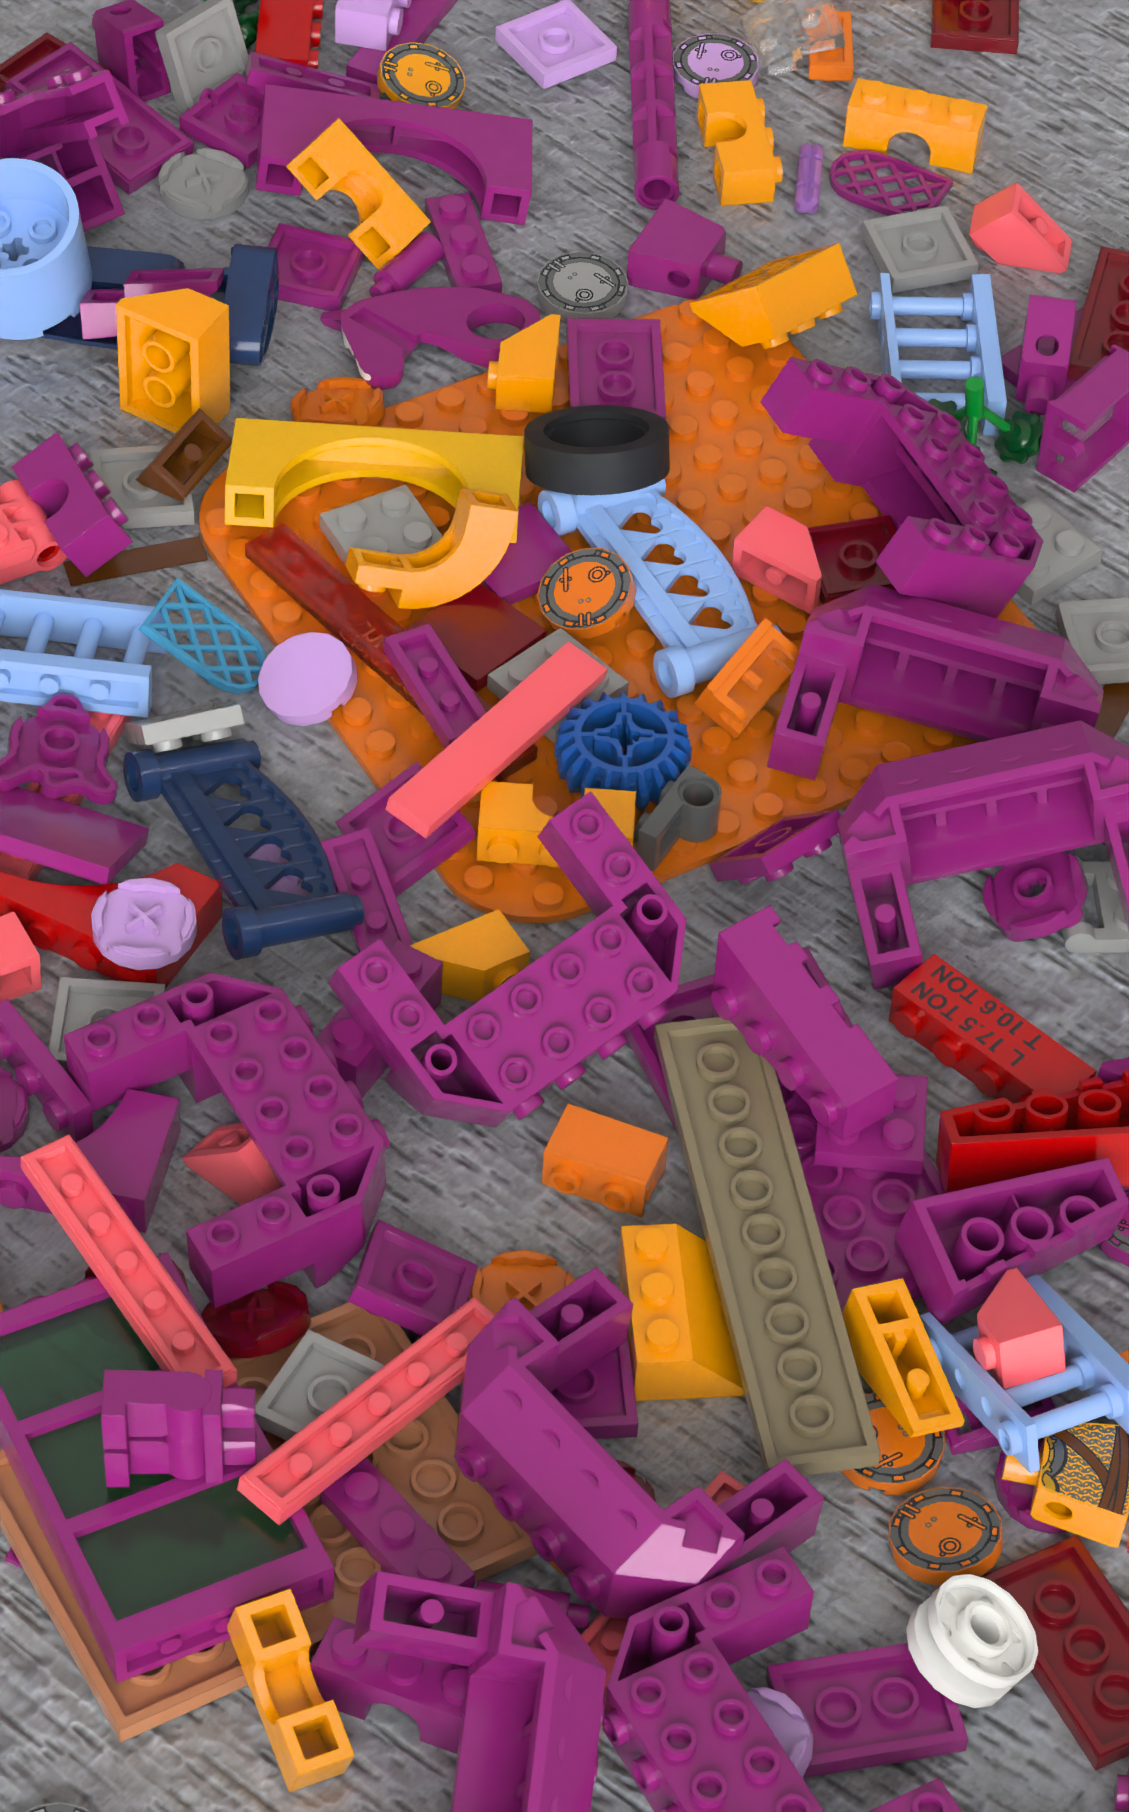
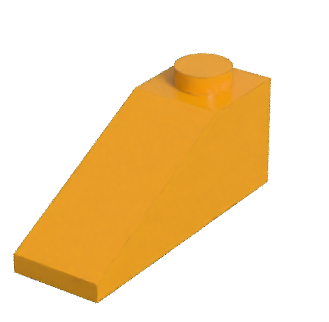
(899, 1358)

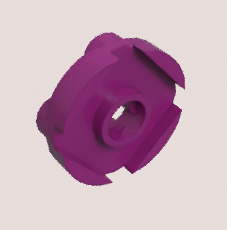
(1043, 914)

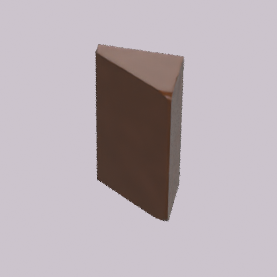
(186, 457)

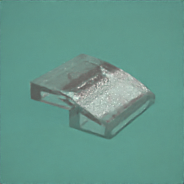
(788, 29)

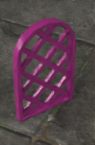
(894, 164)

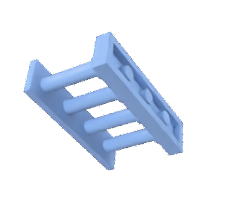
(978, 337)
(98, 684)
(1089, 1366)

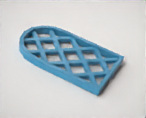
(198, 665)

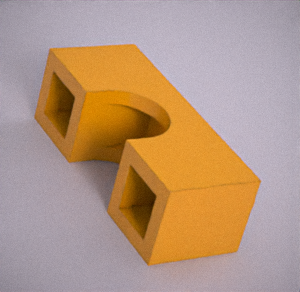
(947, 124)
(743, 156)
(385, 211)
(512, 822)
(276, 1664)

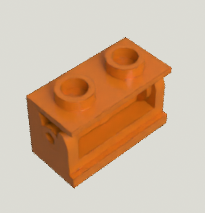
(604, 1160)

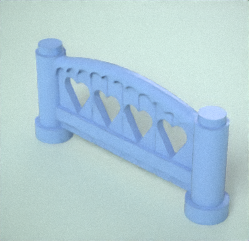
(690, 651)

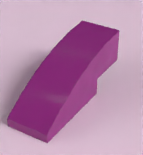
(99, 305)

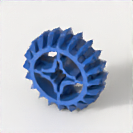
(593, 741)

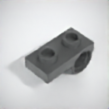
(684, 811)

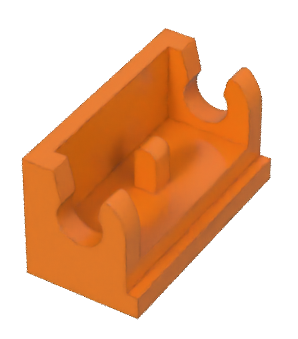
(749, 679)

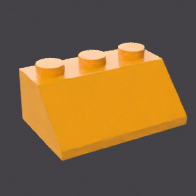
(779, 297)
(173, 357)
(677, 1316)

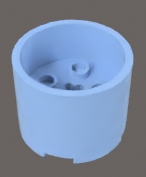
(41, 250)

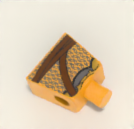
(1080, 1481)

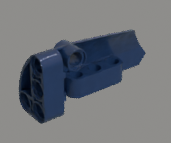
(247, 287)

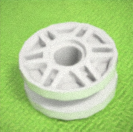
(972, 1641)

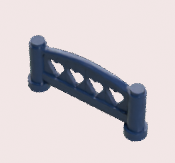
(259, 914)

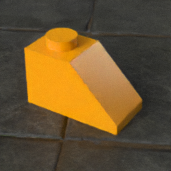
(527, 368)
(477, 955)

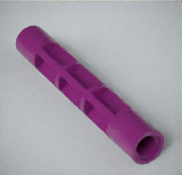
(653, 102)

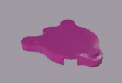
(59, 753)

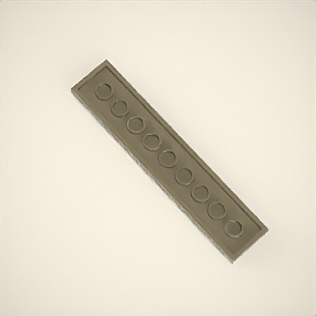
(765, 1251)

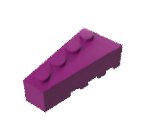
(799, 1026)
(972, 1236)

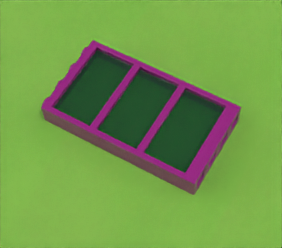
(148, 1560)

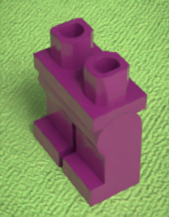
(175, 1425)

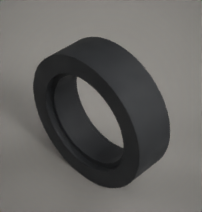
(597, 450)

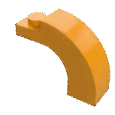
(449, 567)

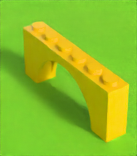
(284, 458)

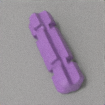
(808, 178)

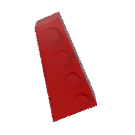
(1042, 1134)

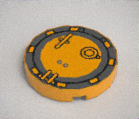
(421, 76)

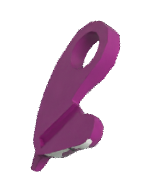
(391, 326)

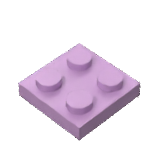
(556, 43)

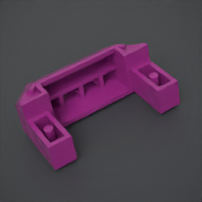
(953, 519)
(928, 669)
(973, 813)
(548, 1015)
(288, 1097)
(573, 1493)
(528, 1693)
(687, 1718)

